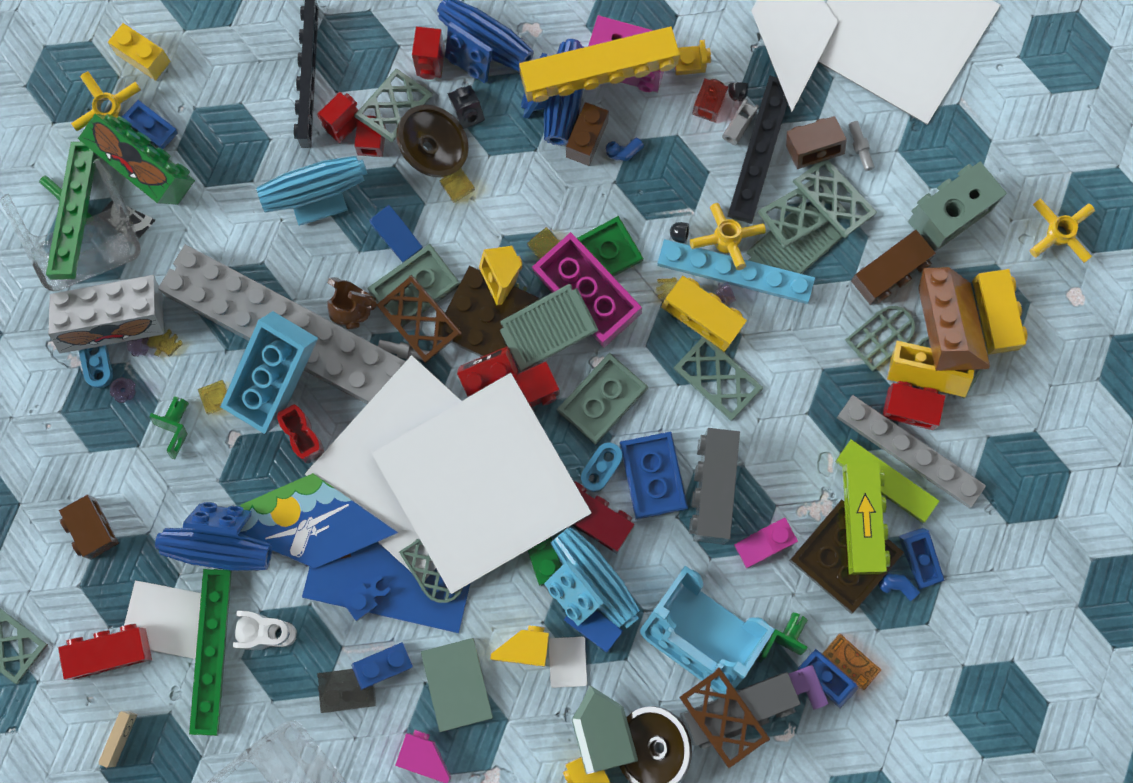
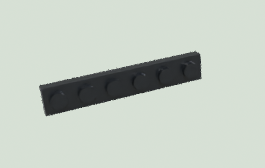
(306, 82)
(759, 152)

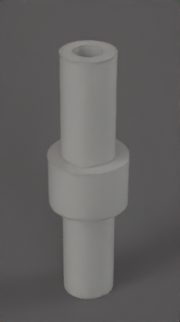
(861, 146)
(402, 350)

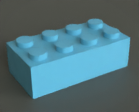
(268, 371)

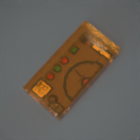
(851, 661)

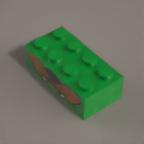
(137, 159)

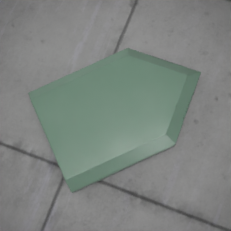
(602, 733)

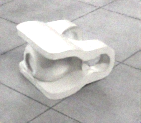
(259, 632)

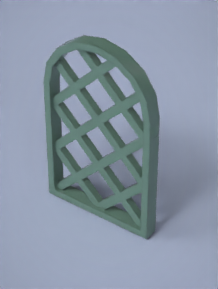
(425, 571)

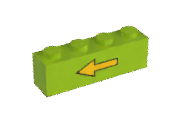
(864, 518)

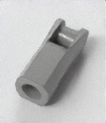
(739, 123)

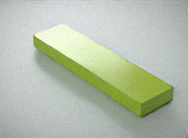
(896, 486)

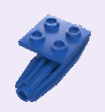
(478, 38)
(559, 111)
(214, 540)

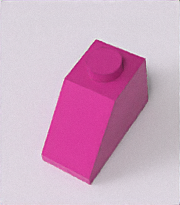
(766, 543)
(422, 757)

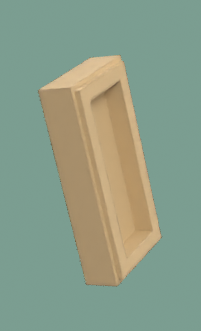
(117, 739)

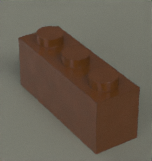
(893, 268)

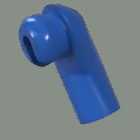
(623, 153)
(898, 582)

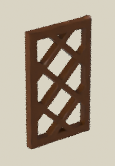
(440, 317)
(717, 741)

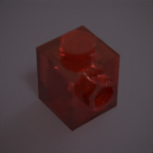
(710, 99)

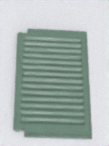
(800, 254)
(547, 327)

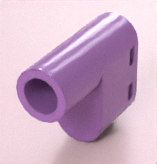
(807, 681)

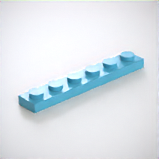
(722, 269)

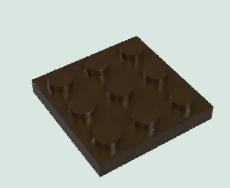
(478, 315)
(825, 561)

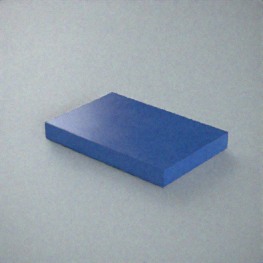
(653, 475)

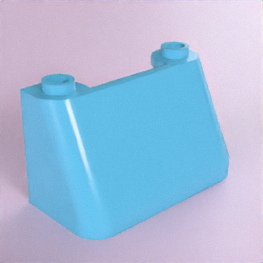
(703, 633)

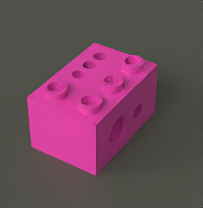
(609, 30)

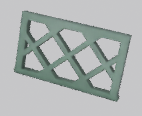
(409, 87)
(831, 216)
(801, 231)
(716, 399)
(22, 633)

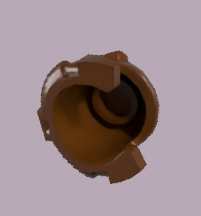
(349, 304)

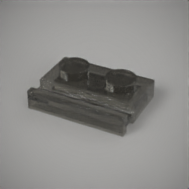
(342, 692)

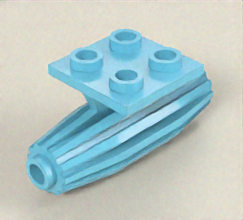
(313, 189)
(588, 582)

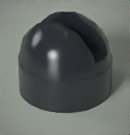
(738, 91)
(679, 232)

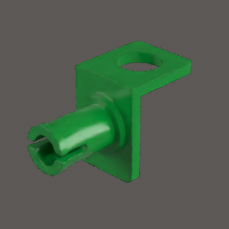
(171, 423)
(788, 637)

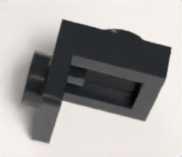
(466, 106)

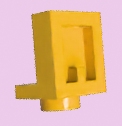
(693, 59)

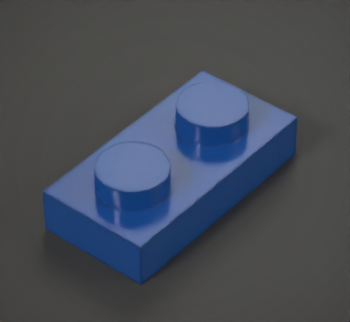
(150, 124)
(381, 665)

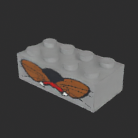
(106, 314)

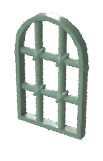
(872, 335)

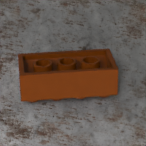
(952, 321)

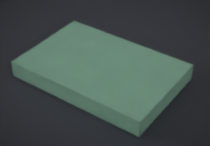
(428, 270)
(602, 399)
(456, 684)

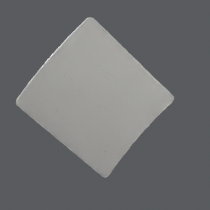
(567, 662)

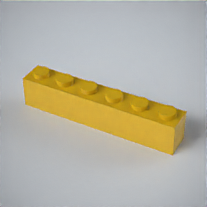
(599, 64)

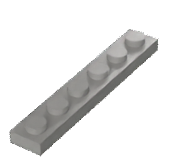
(911, 451)

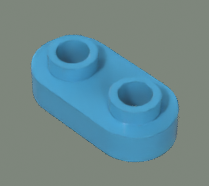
(94, 364)
(600, 467)

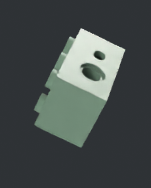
(956, 205)

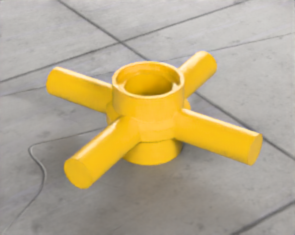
(100, 97)
(1069, 223)
(727, 236)

